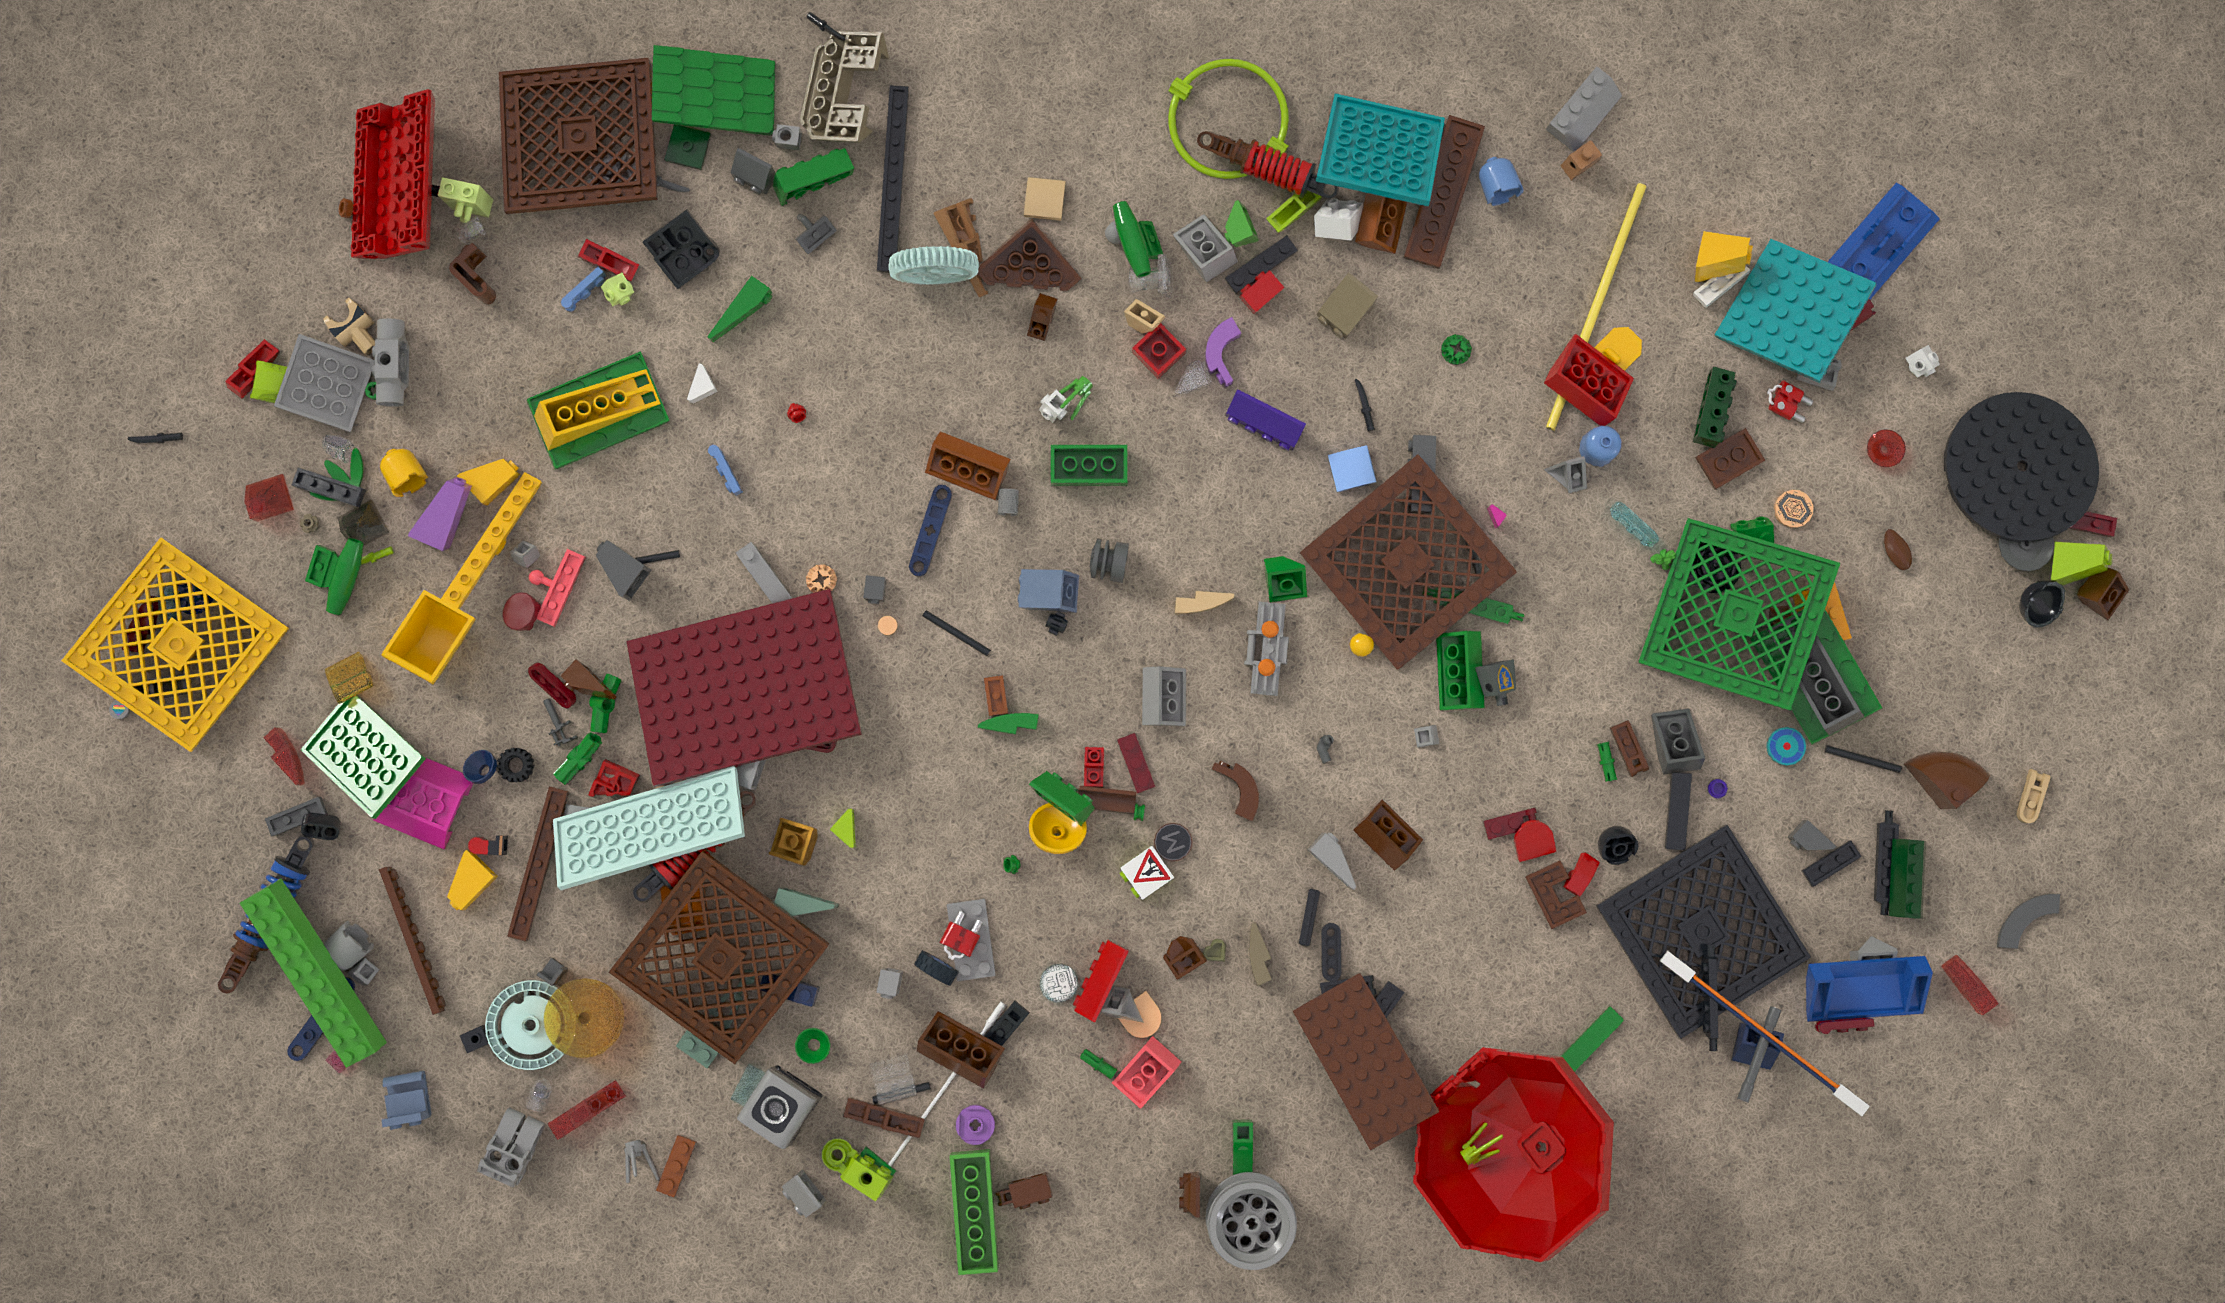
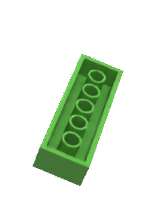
(974, 1212)

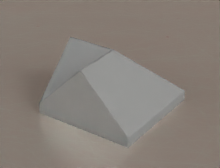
(1874, 949)

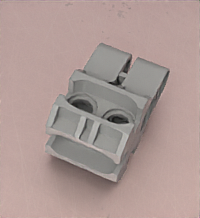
(511, 1148)

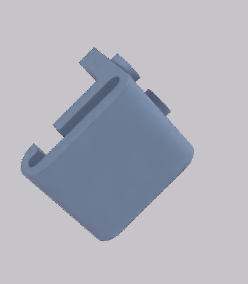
(406, 1100)

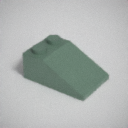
(801, 903)

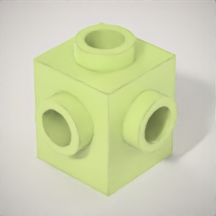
(617, 290)

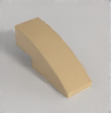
(1203, 602)

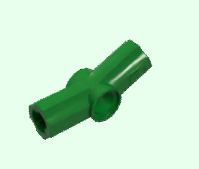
(603, 706)
(578, 758)

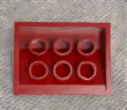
(1589, 381)

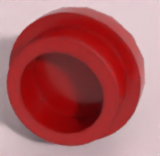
(796, 413)

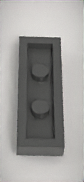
(293, 816)

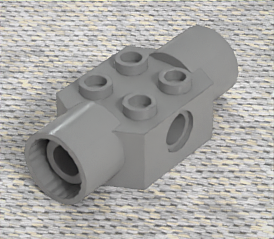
(391, 362)

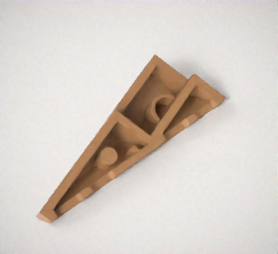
(958, 229)

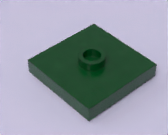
(687, 147)

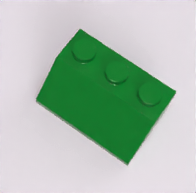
(1063, 796)

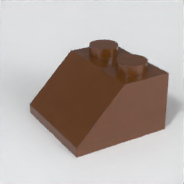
(2103, 592)

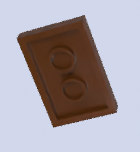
(1730, 458)

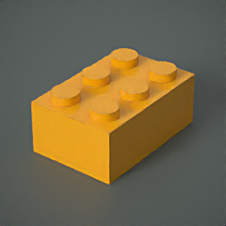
(1834, 610)

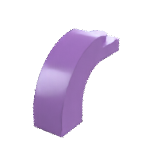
(1219, 338)

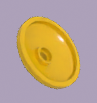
(1047, 822)

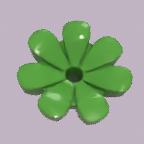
(1663, 558)

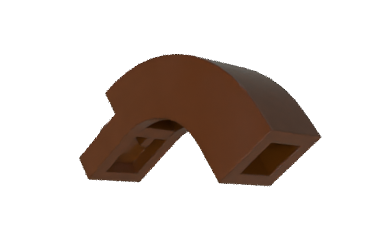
(1248, 789)

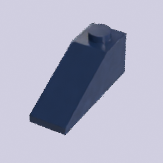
(802, 994)

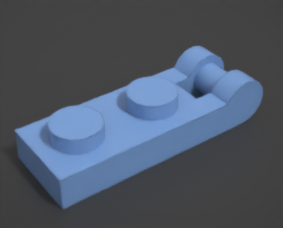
(583, 289)
(724, 469)

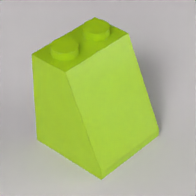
(2078, 561)

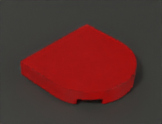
(1534, 840)

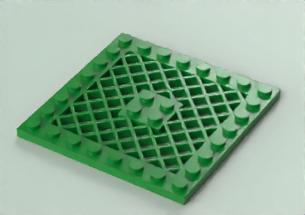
(1739, 613)

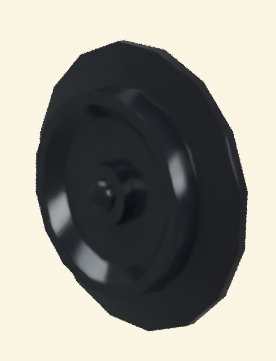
(1713, 565)

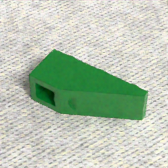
(1242, 1146)

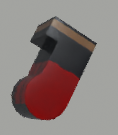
(481, 845)

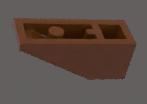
(583, 680)

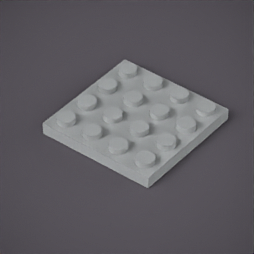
(324, 383)

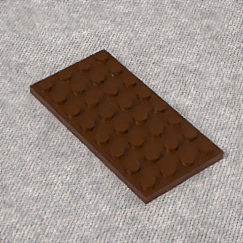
(1365, 1061)

